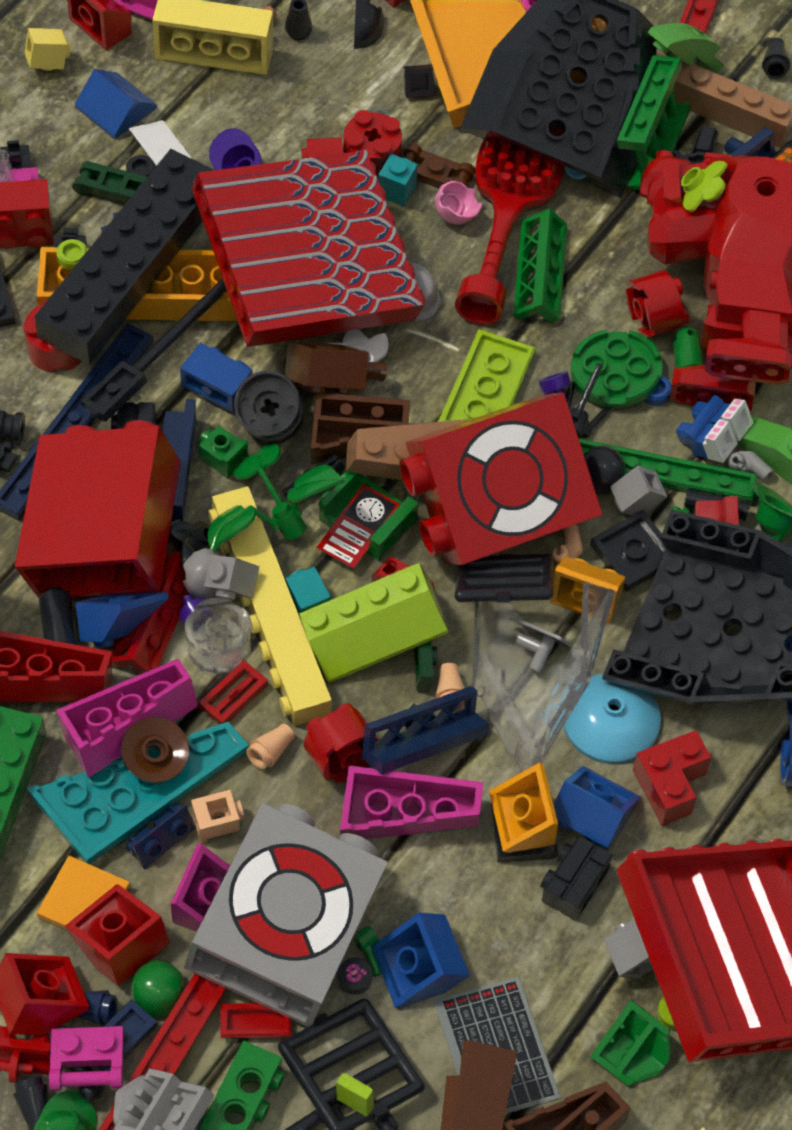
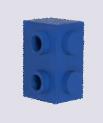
(213, 375)

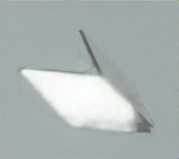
(527, 704)

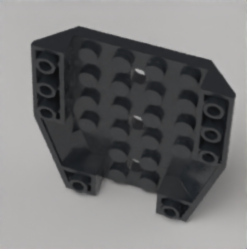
(531, 86)
(717, 580)

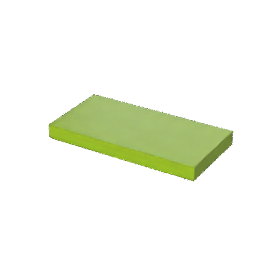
(488, 377)

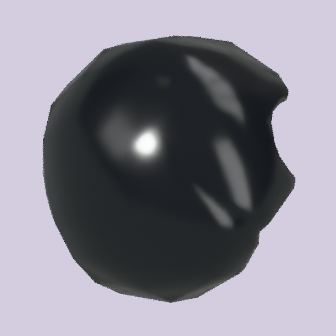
(604, 467)

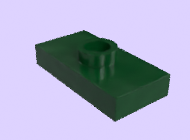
(425, 659)

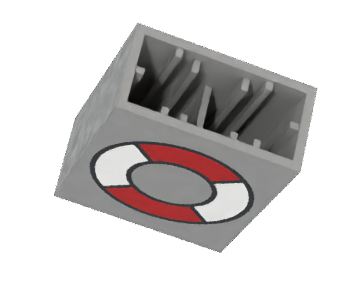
(286, 912)

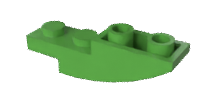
(688, 44)

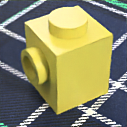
(46, 49)

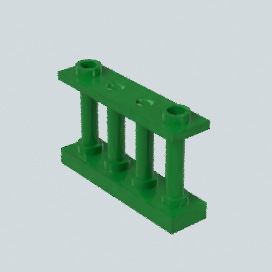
(654, 116)

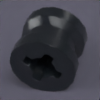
(12, 426)

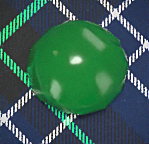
(157, 987)

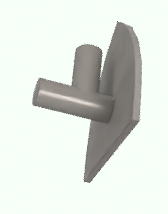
(541, 648)

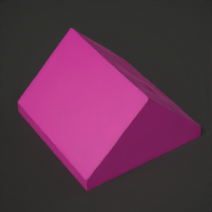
(198, 888)

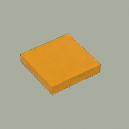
(75, 890)

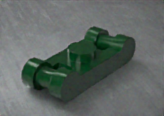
(111, 182)

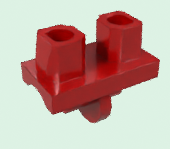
(24, 1055)

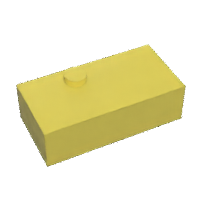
(213, 35)

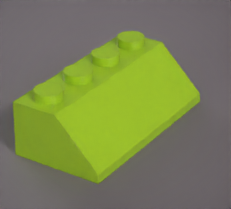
(374, 622)

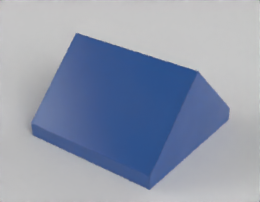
(113, 102)

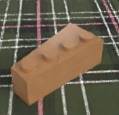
(381, 448)

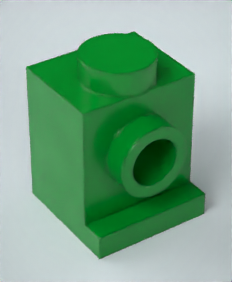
(221, 450)

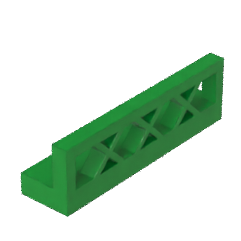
(547, 263)

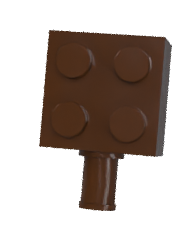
(330, 367)

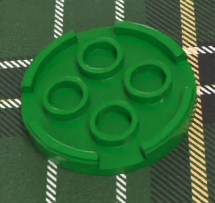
(628, 372)

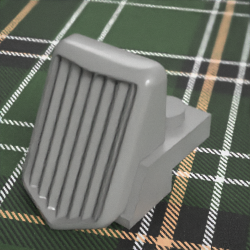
(160, 1103)

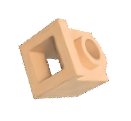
(216, 805)

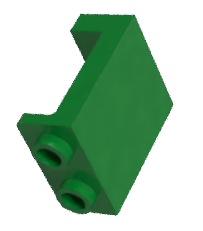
(335, 501)

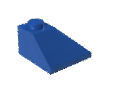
(115, 615)

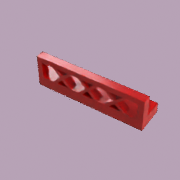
(153, 635)

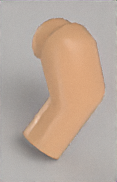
(572, 546)

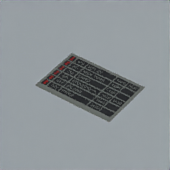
(501, 1018)

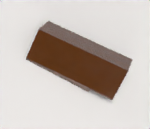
(481, 1091)

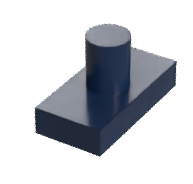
(759, 145)

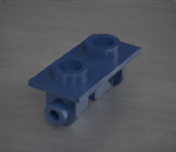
(169, 829)

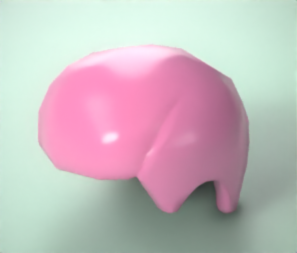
(457, 203)

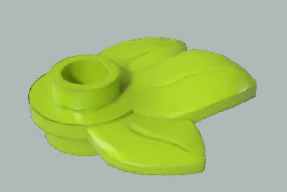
(703, 185)

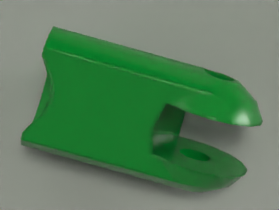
(687, 347)

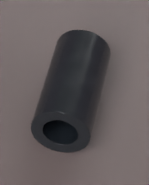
(57, 616)

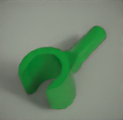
(364, 940)

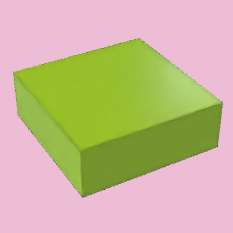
(355, 1094)

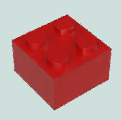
(25, 214)

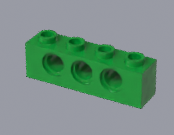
(249, 1065)

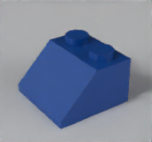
(594, 806)
(420, 959)

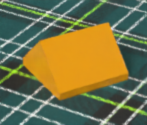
(525, 811)

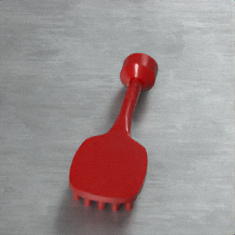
(512, 182)

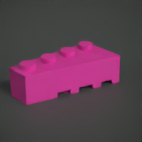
(99, 722)
(407, 803)

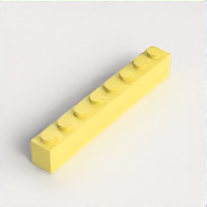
(276, 618)

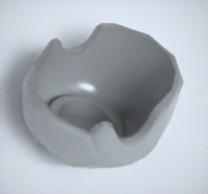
(196, 571)

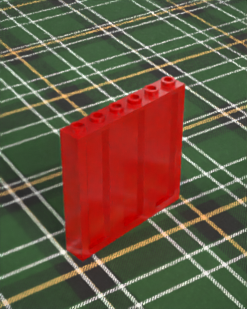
(718, 942)

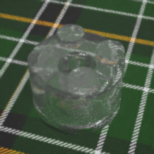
(218, 635)

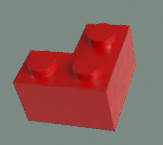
(666, 774)

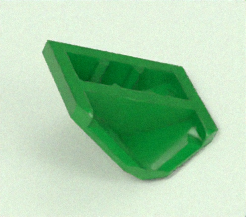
(634, 1046)

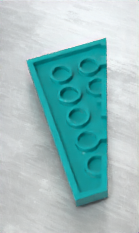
(114, 803)

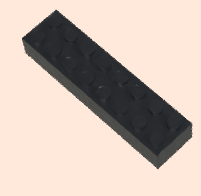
(123, 260)

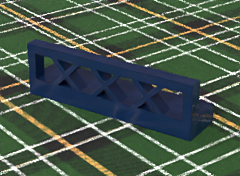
(180, 432)
(423, 738)

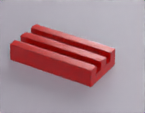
(205, 703)

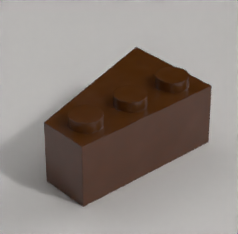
(587, 1110)

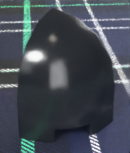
(367, 24)

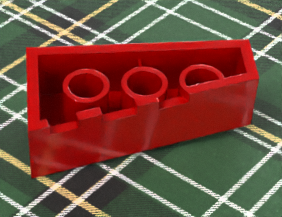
(50, 670)

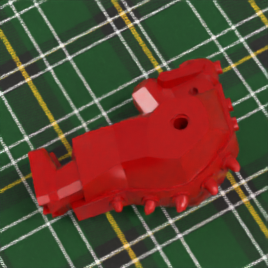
(745, 272)

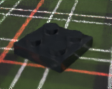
(631, 549)

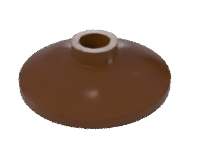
(157, 734)

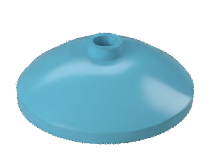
(611, 734)

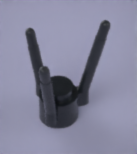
(578, 415)

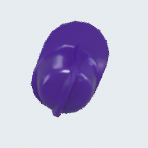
(233, 149)

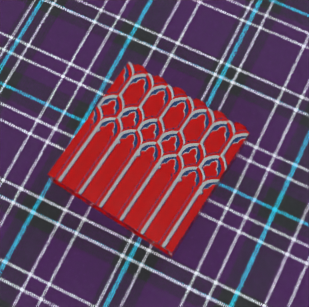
(307, 247)

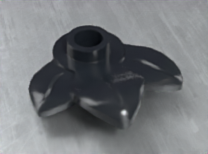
(191, 536)

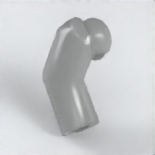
(750, 462)

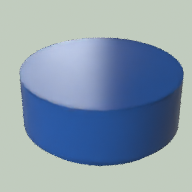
(661, 394)

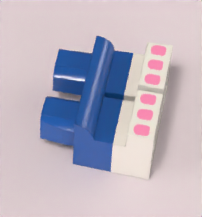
(715, 428)

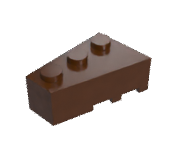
(341, 415)

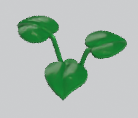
(285, 516)

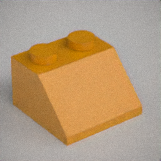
(569, 581)

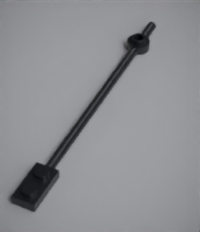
(126, 380)

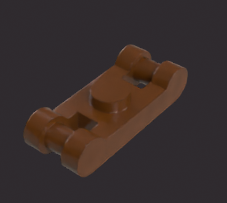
(436, 169)

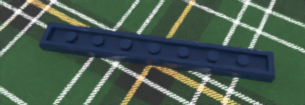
(126, 347)

